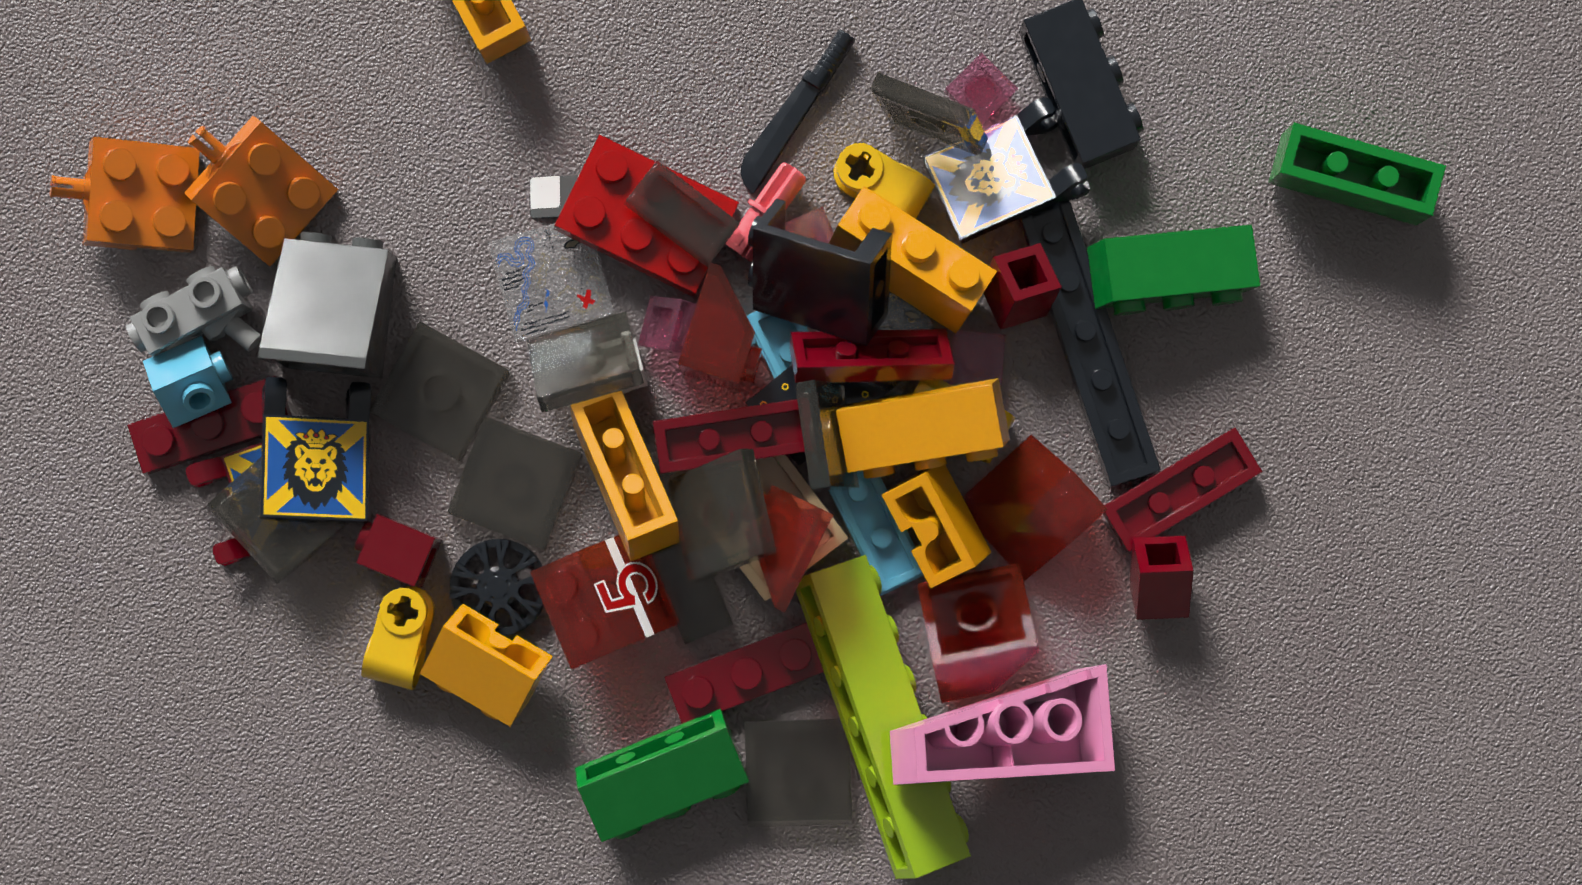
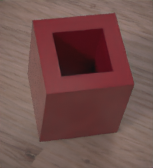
(1022, 286)
(397, 550)
(1161, 577)

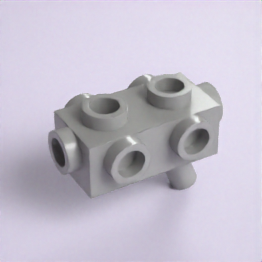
(205, 307)

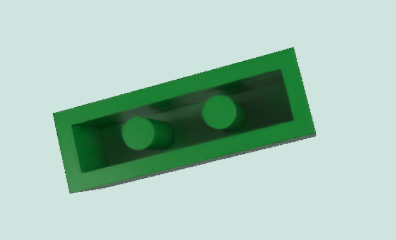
(1357, 174)
(1173, 269)
(661, 776)

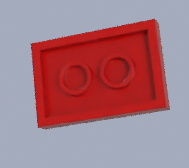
(600, 220)

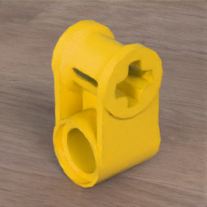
(888, 178)
(399, 648)

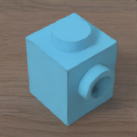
(189, 381)

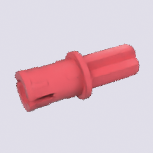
(782, 185)

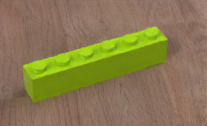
(872, 698)

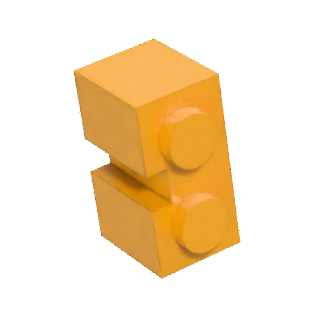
(941, 521)
(485, 665)

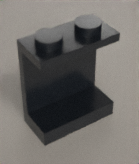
(817, 281)

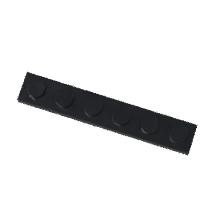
(1092, 349)

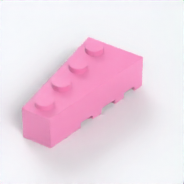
(1026, 732)

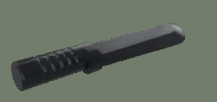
(781, 128)

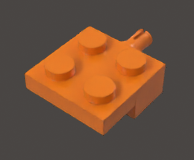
(258, 188)
(135, 195)

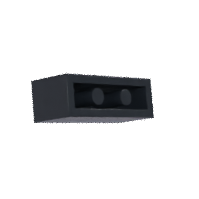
(1081, 83)

